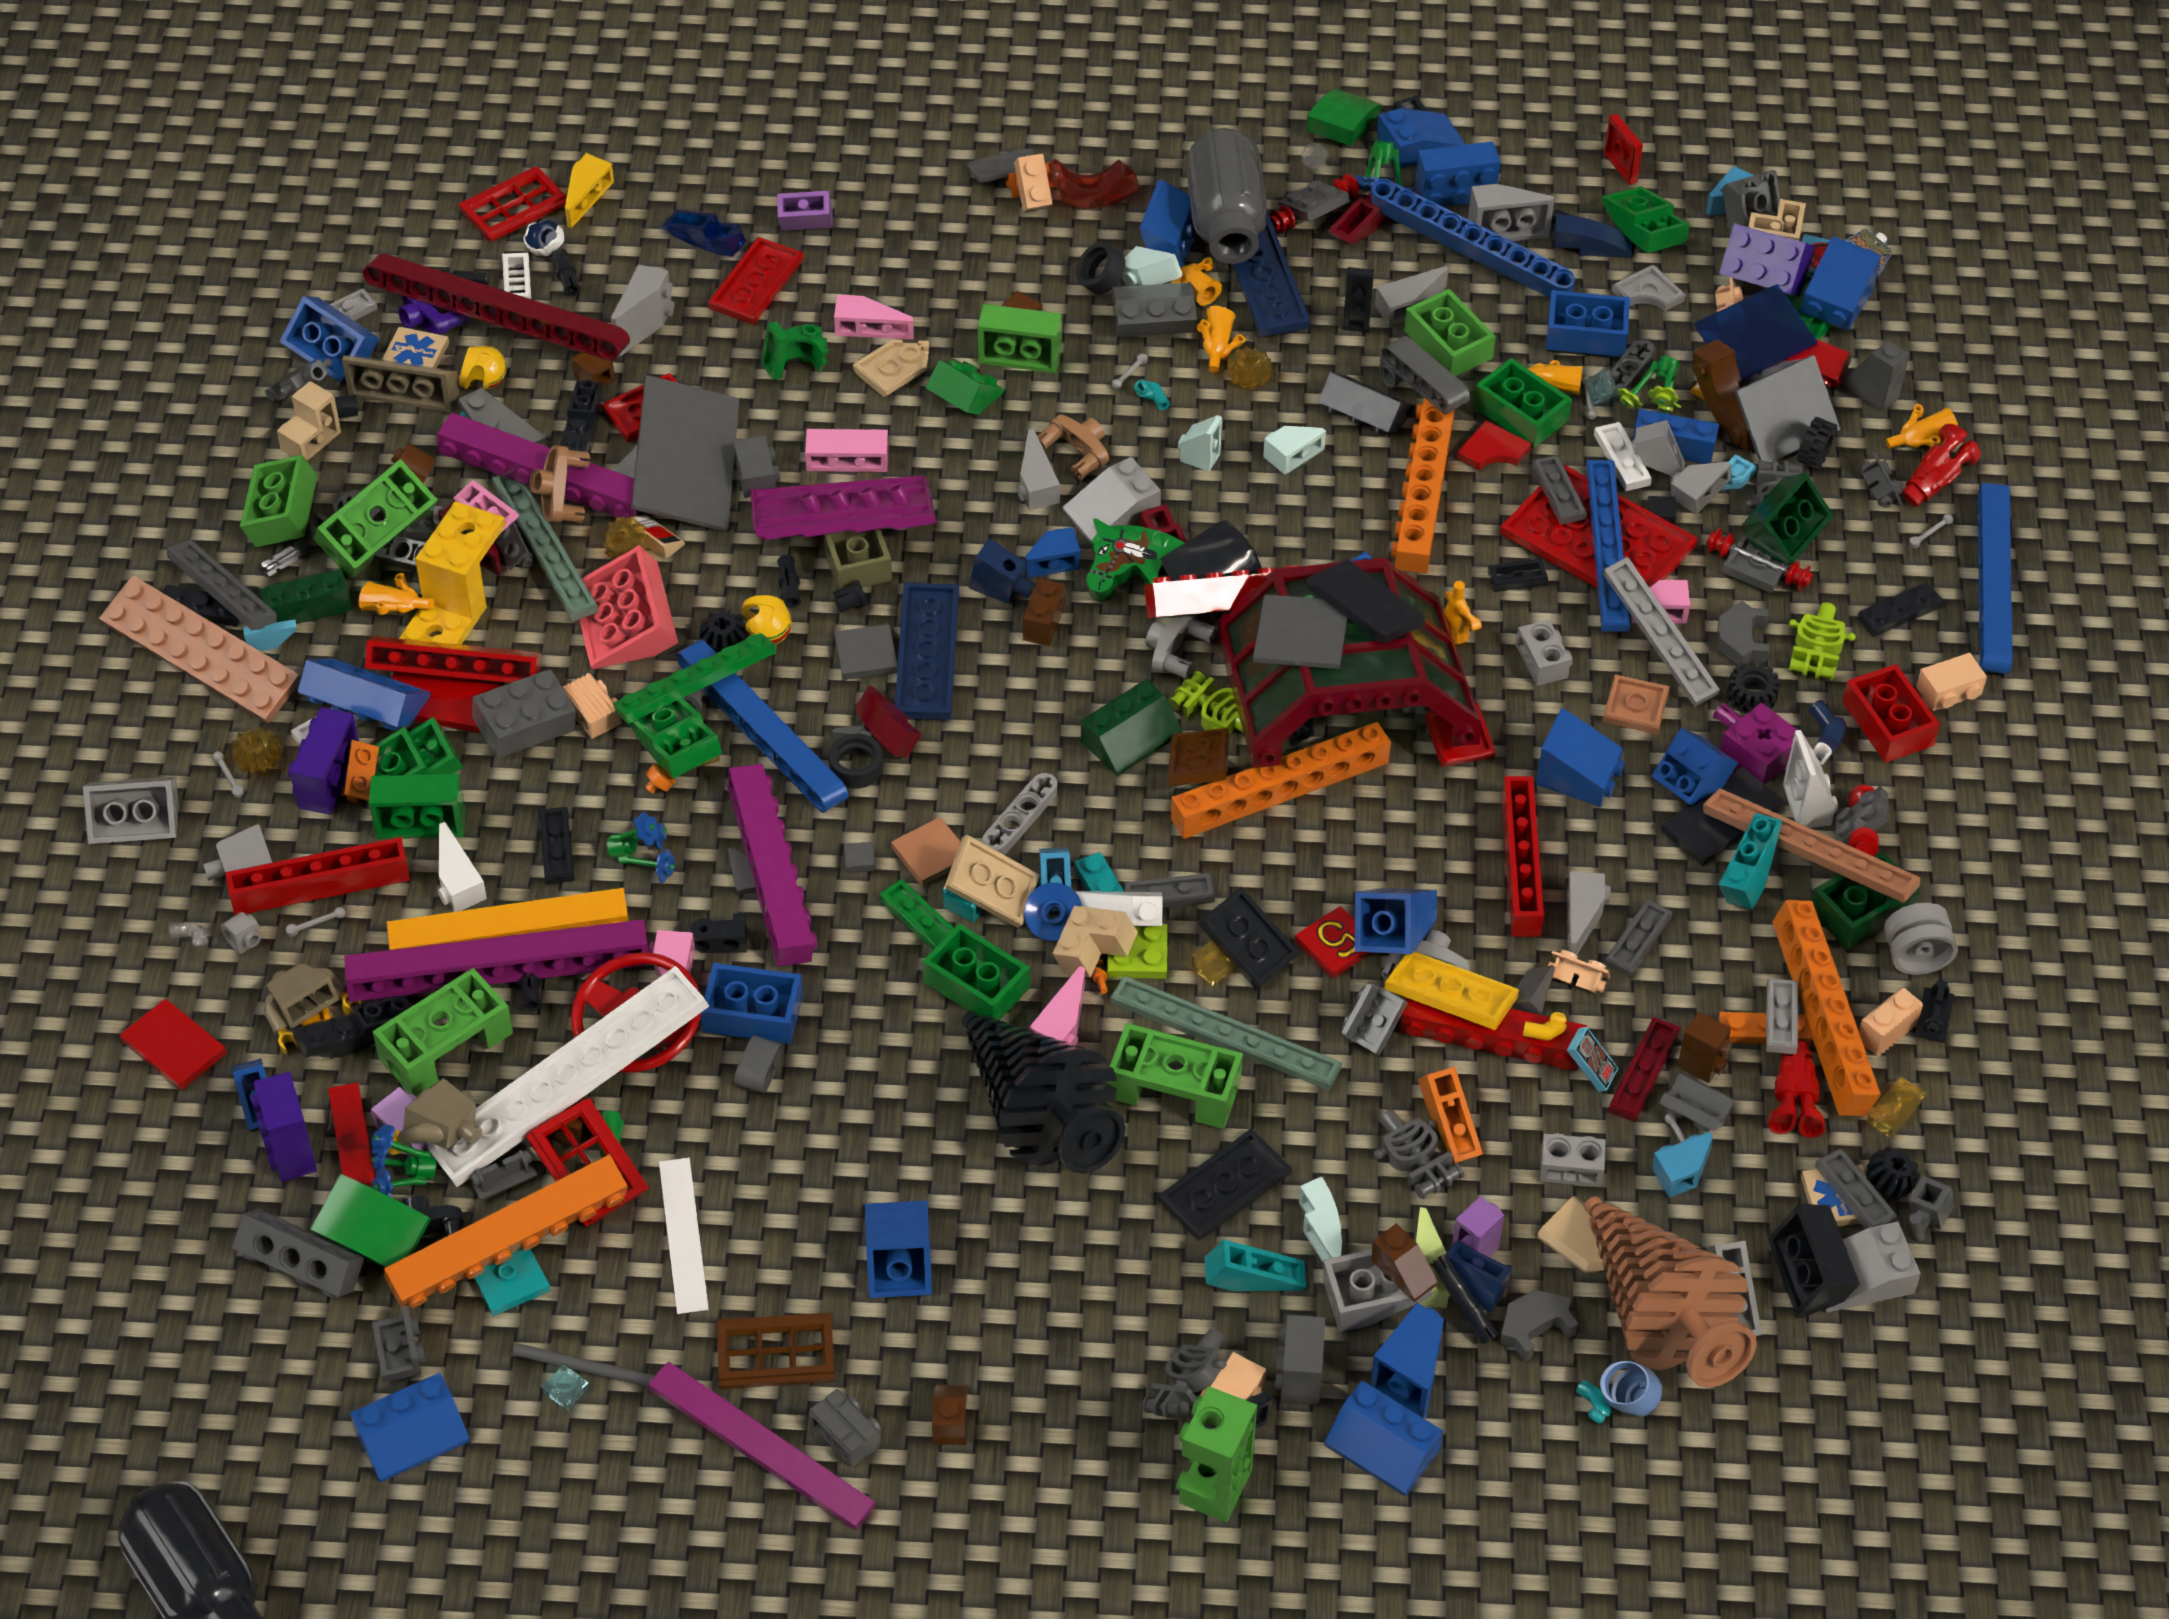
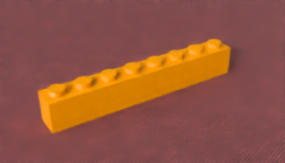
(510, 919)

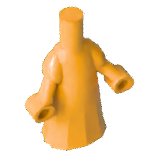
(1204, 287)
(1216, 334)
(1560, 376)
(1924, 431)
(390, 599)
(1459, 615)

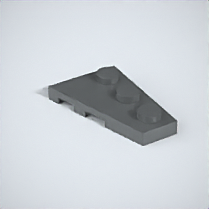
(489, 411)

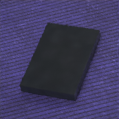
(1248, 938)

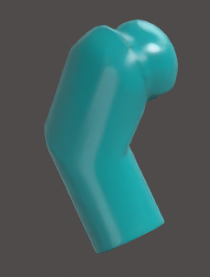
(1152, 391)
(1594, 1396)

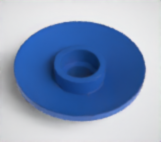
(1040, 904)

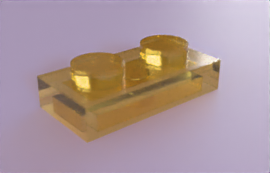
(1896, 1107)

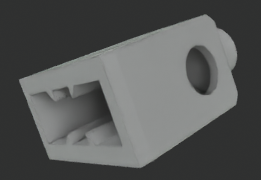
(239, 852)

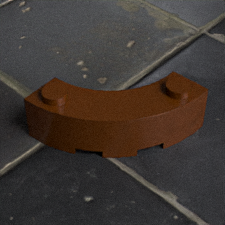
(1718, 379)

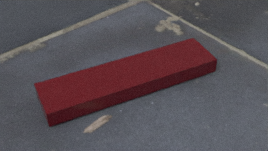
(1644, 1069)

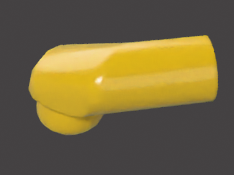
(1548, 1030)

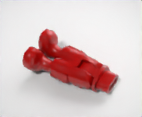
(1937, 467)
(1797, 1084)

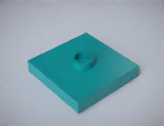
(512, 1282)

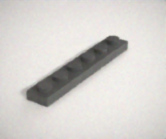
(221, 585)

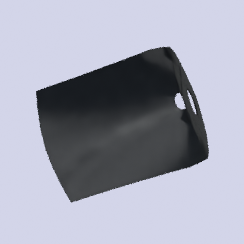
(1214, 550)

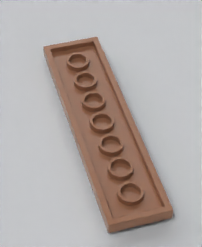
(200, 649)

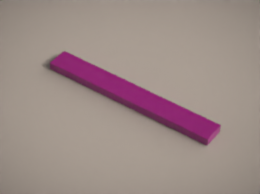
(761, 1445)

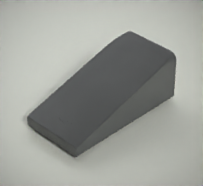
(1534, 990)

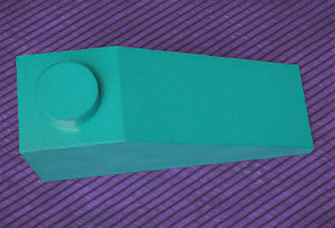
(1253, 1269)

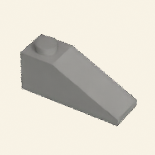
(1037, 479)
(1584, 906)
(1737, 1253)

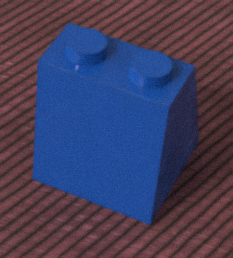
(1841, 283)
(1579, 760)
(1393, 919)
(898, 1249)
(1408, 1360)

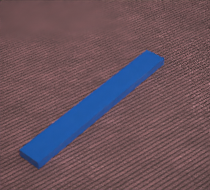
(1606, 540)

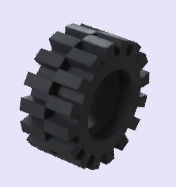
(1817, 443)
(1753, 676)

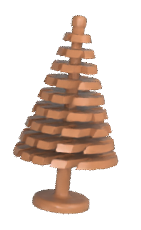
(1672, 1297)

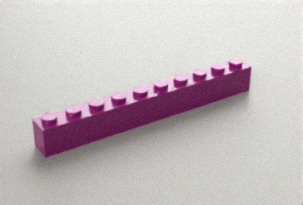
(495, 959)

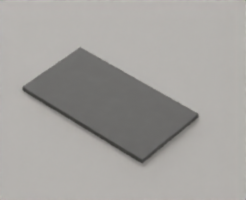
(685, 453)

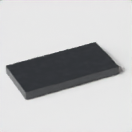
(1365, 601)
(1706, 836)
(1224, 1184)

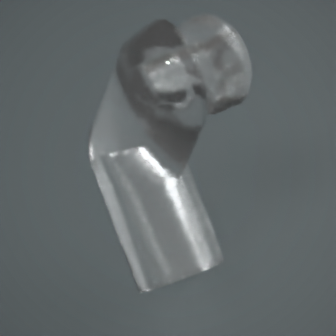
(189, 929)

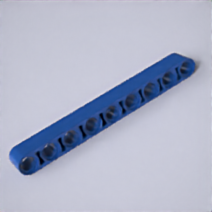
(1462, 231)
(1994, 578)
(770, 734)

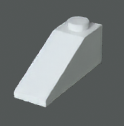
(458, 877)
(1141, 907)

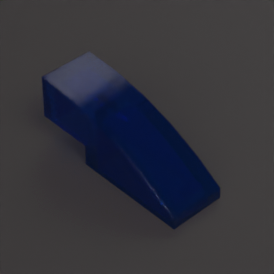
(705, 232)

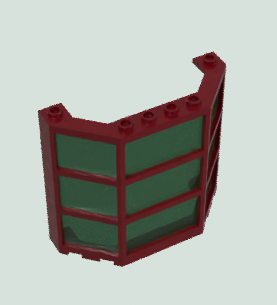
(1372, 676)

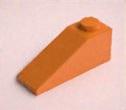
(1451, 1113)

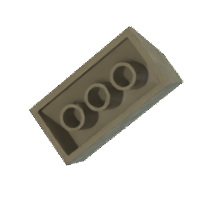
(401, 383)

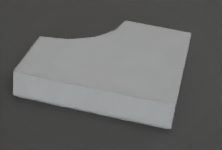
(1651, 288)

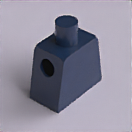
(999, 573)

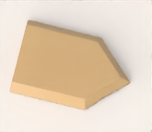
(893, 365)
(1572, 1237)

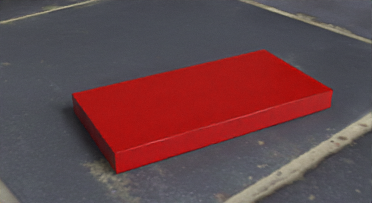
(755, 280)
(449, 698)

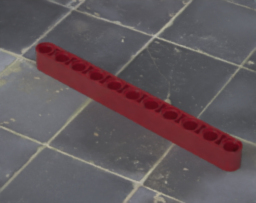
(496, 306)

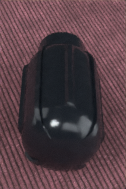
(186, 1555)

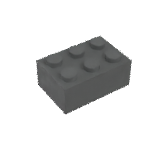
(523, 713)

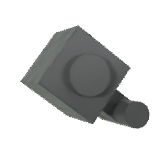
(1929, 1206)

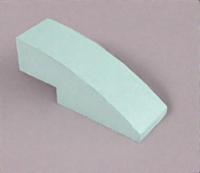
(1321, 1219)

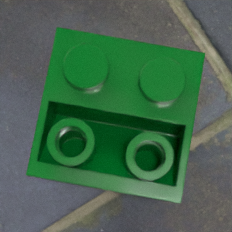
(964, 386)

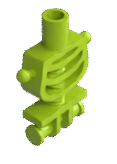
(1818, 642)
(1219, 703)

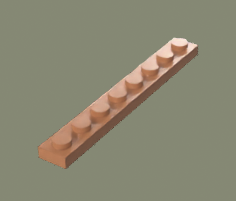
(1817, 847)

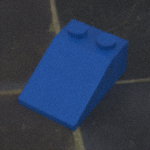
(1416, 131)

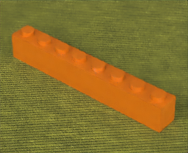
(506, 1232)

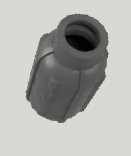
(1227, 193)

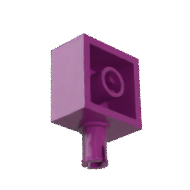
(1757, 740)

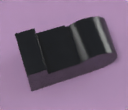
(721, 935)

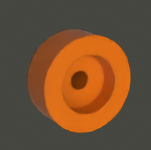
(658, 779)

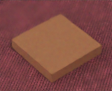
(1636, 704)
(928, 850)

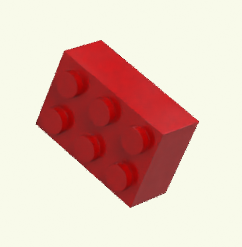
(1890, 713)

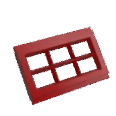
(505, 188)
(602, 1135)

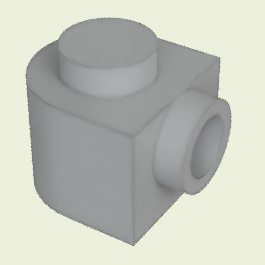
(241, 932)

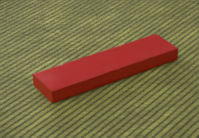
(351, 1133)

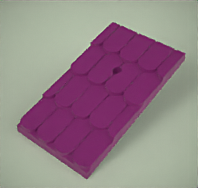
(842, 507)

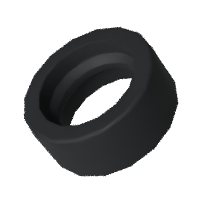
(1090, 261)
(856, 744)

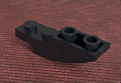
(583, 416)
(350, 1032)

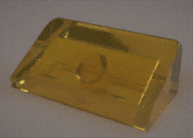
(1211, 963)

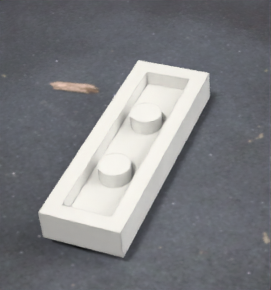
(1619, 448)

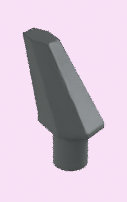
(842, 731)

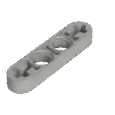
(1023, 817)

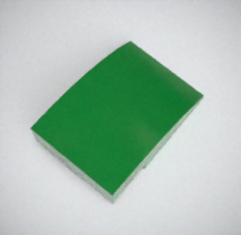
(1342, 116)
(1646, 219)
(677, 737)
(420, 751)
(369, 1223)

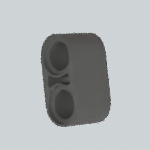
(758, 1064)

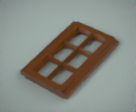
(775, 1376)

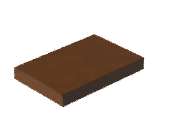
(1198, 757)

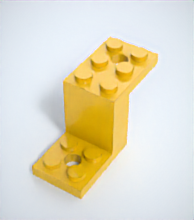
(452, 575)

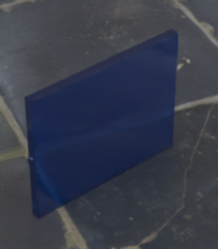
(1760, 330)

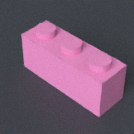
(846, 450)

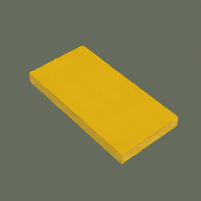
(1452, 989)

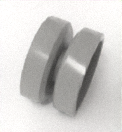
(1920, 938)

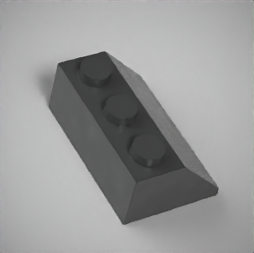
(1154, 309)

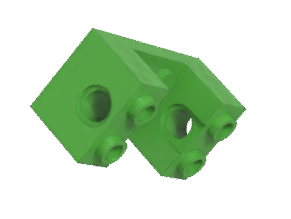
(355, 538)
(413, 1043)
(1207, 1076)
(1219, 1451)

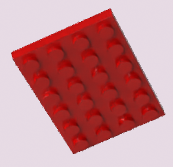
(1647, 539)

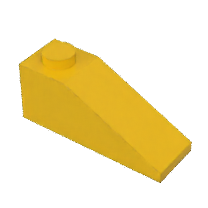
(587, 184)

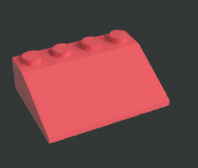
(631, 613)

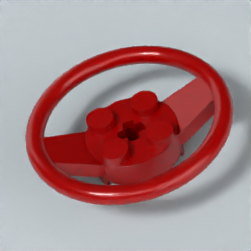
(605, 999)

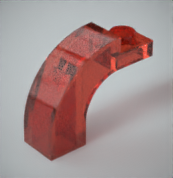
(1094, 190)

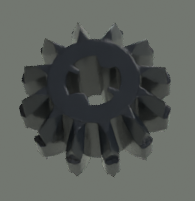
(722, 630)
(1892, 1172)

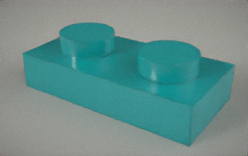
(1096, 874)

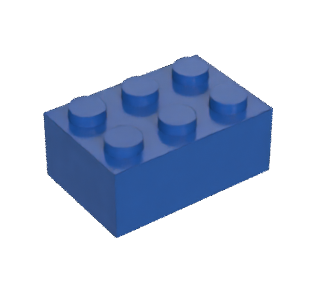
(1450, 172)
(1588, 323)
(752, 1003)

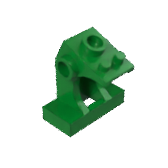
(797, 342)

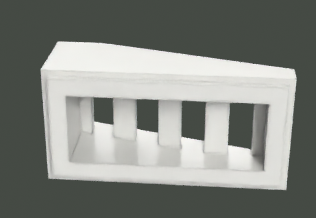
(517, 260)

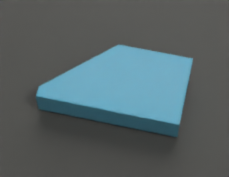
(1741, 472)
(270, 636)

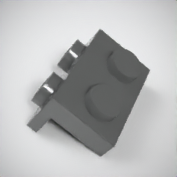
(1373, 1017)
(1697, 1102)
(396, 1346)

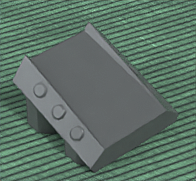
(1749, 195)

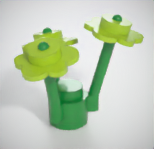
(1664, 396)

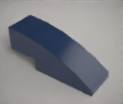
(1590, 237)

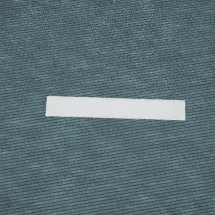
(683, 1236)

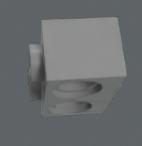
(1543, 652)
(1571, 1165)

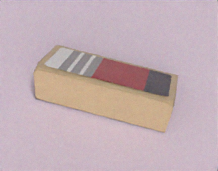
(660, 539)

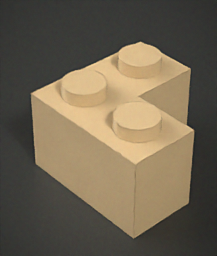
(1785, 224)
(313, 424)
(1091, 933)

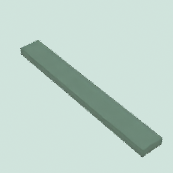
(547, 548)
(1226, 1033)

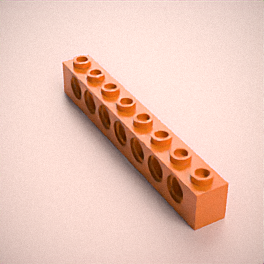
(1423, 489)
(1268, 786)
(1826, 1008)

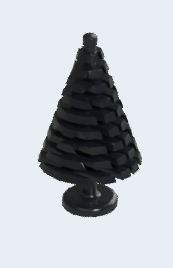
(1046, 1095)

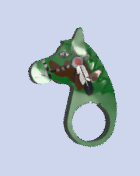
(1124, 553)

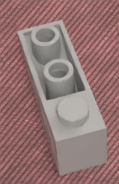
(1395, 297)

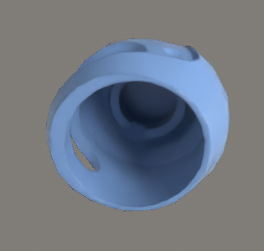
(1634, 1390)

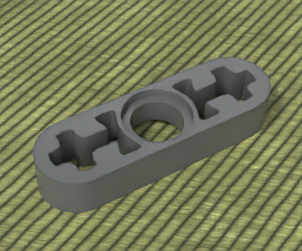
(1630, 359)

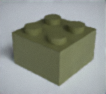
(858, 557)

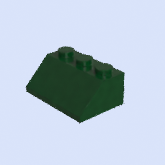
(1787, 519)
(308, 596)
(1130, 727)

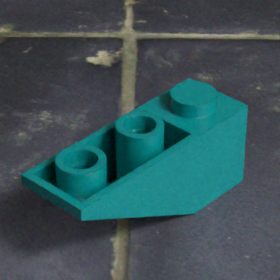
(1751, 862)

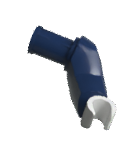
(1832, 730)

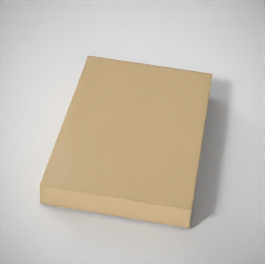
(991, 880)

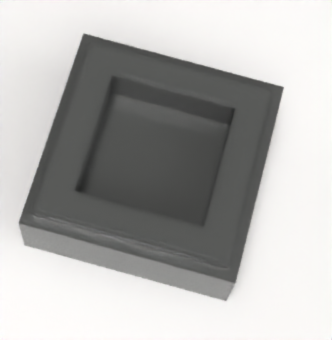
(859, 857)

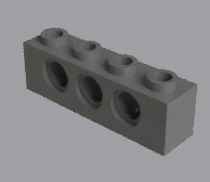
(340, 1263)

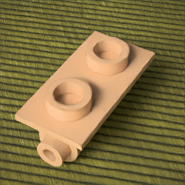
(1728, 295)
(1589, 973)

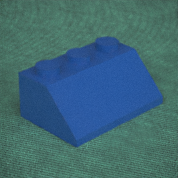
(1169, 222)
(325, 332)
(1694, 436)
(409, 1427)
(1384, 1438)

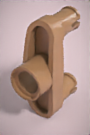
(1083, 437)
(552, 484)

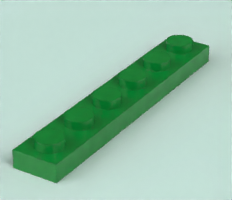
(693, 678)

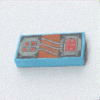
(1592, 1059)

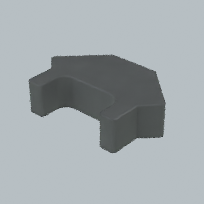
(1735, 634)
(1534, 1315)

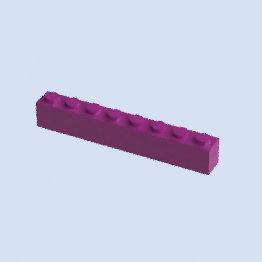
(519, 457)
(771, 865)

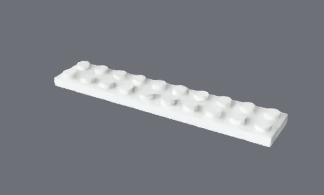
(573, 1072)

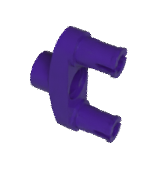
(427, 317)

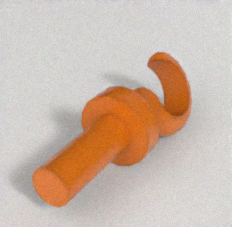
(1100, 976)

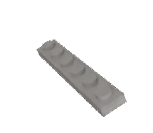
(1661, 631)

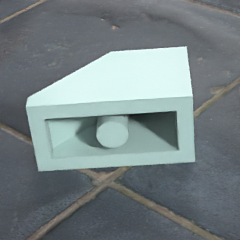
(1150, 267)
(1202, 443)
(1293, 446)

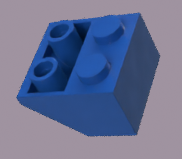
(1693, 767)

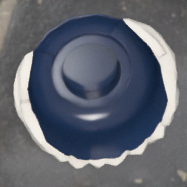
(544, 237)

